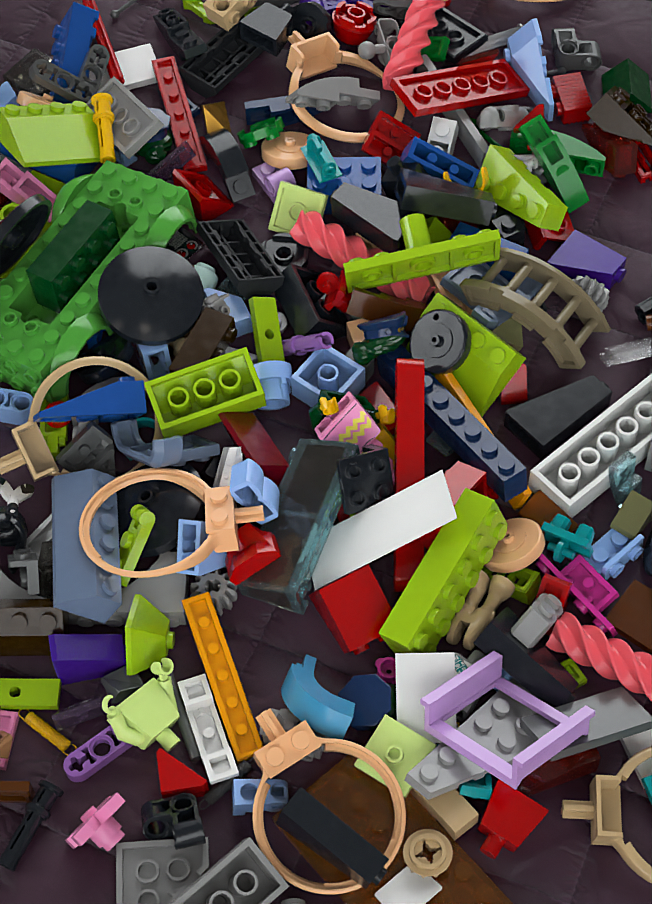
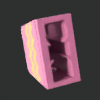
(349, 424)

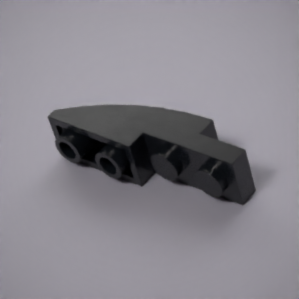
(178, 34)

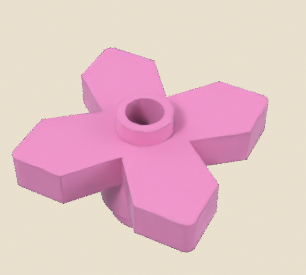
(99, 825)

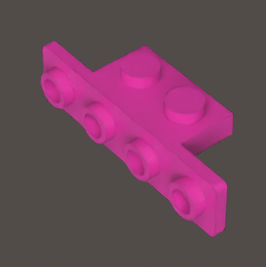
(589, 589)

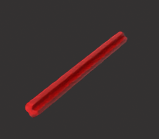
(102, 38)

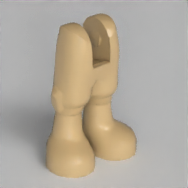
(477, 618)

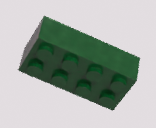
(73, 256)

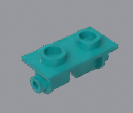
(320, 159)

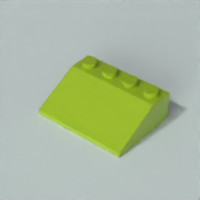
(50, 133)
(489, 362)

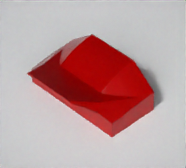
(255, 552)

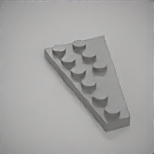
(491, 726)

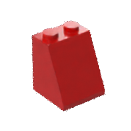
(353, 609)

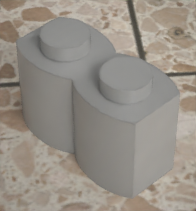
(537, 619)

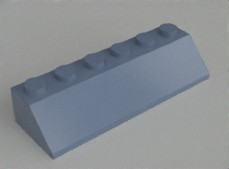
(77, 581)

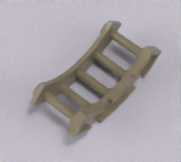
(529, 313)

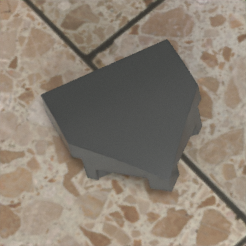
(89, 450)

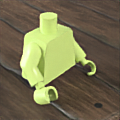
(147, 712)

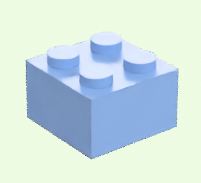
(326, 371)

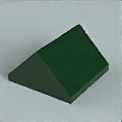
(632, 79)

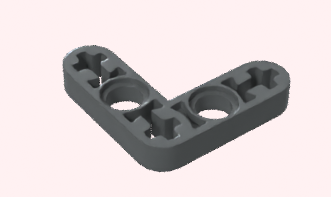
(81, 83)

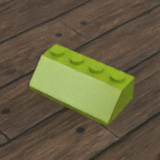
(198, 393)

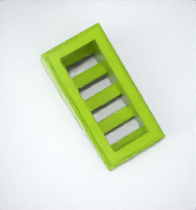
(526, 587)

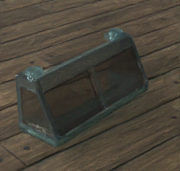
(305, 517)

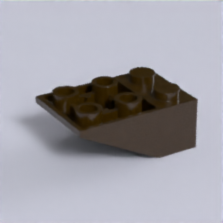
(621, 117)

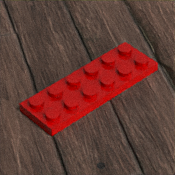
(459, 87)

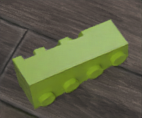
(520, 190)

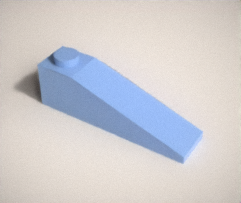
(526, 59)

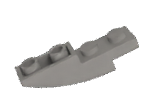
(331, 91)

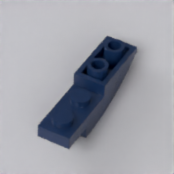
(273, 107)

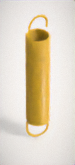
(47, 731)

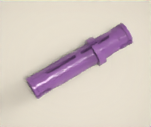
(300, 344)

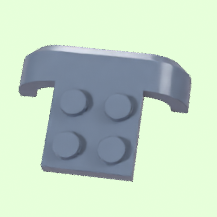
(488, 317)
(161, 452)

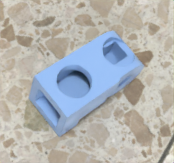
(244, 793)

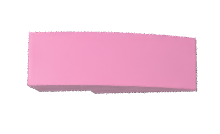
(20, 185)

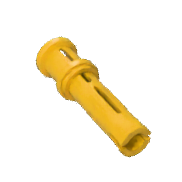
(104, 119)

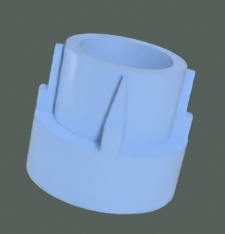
(276, 383)

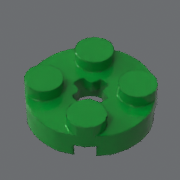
(268, 129)

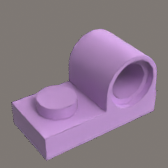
(270, 178)

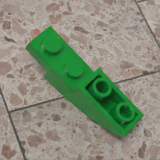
(584, 157)
(555, 163)

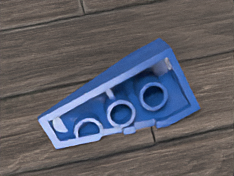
(107, 404)

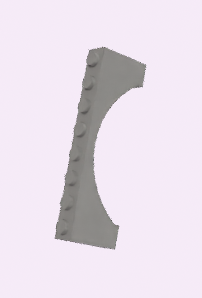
(162, 592)

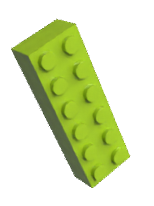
(445, 576)

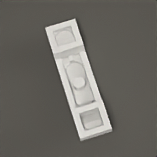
(207, 729)

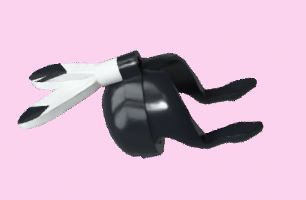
(12, 524)

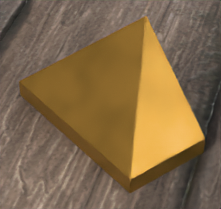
(215, 117)

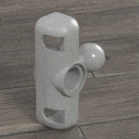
(385, 44)
(501, 117)

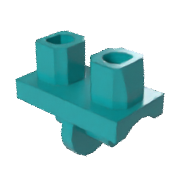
(567, 543)

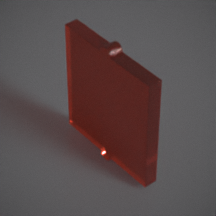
(478, 58)

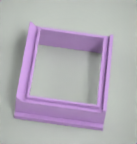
(474, 683)

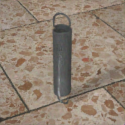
(223, 787)

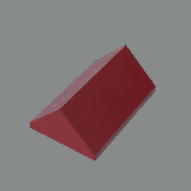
(255, 443)

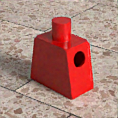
(508, 819)

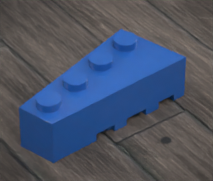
(72, 43)

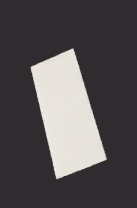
(384, 528)

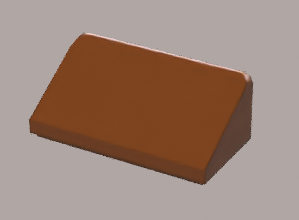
(541, 509)

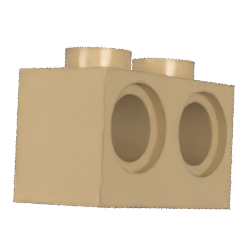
(227, 12)

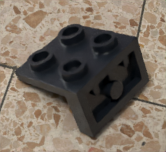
(365, 478)

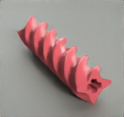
(411, 39)
(331, 243)
(609, 657)

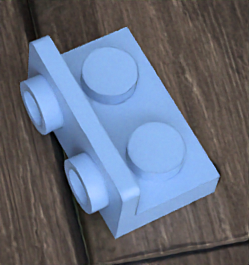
(613, 552)

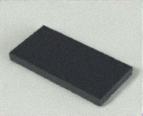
(462, 35)

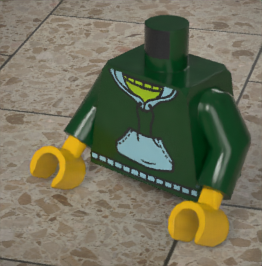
(328, 405)

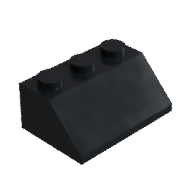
(305, 303)

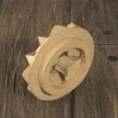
(433, 841)

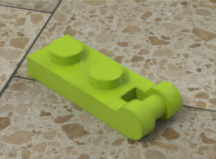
(134, 539)

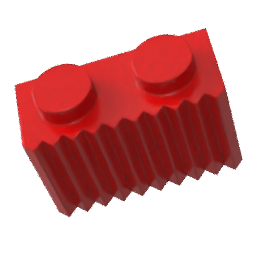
(570, 98)

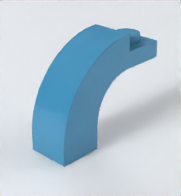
(313, 703)

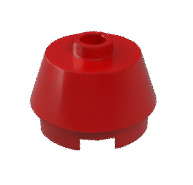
(353, 22)

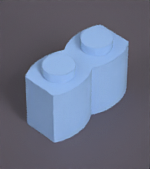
(253, 489)

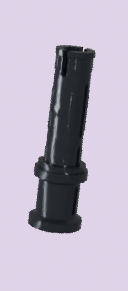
(36, 813)

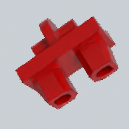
(335, 290)

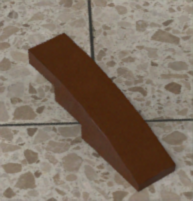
(374, 306)

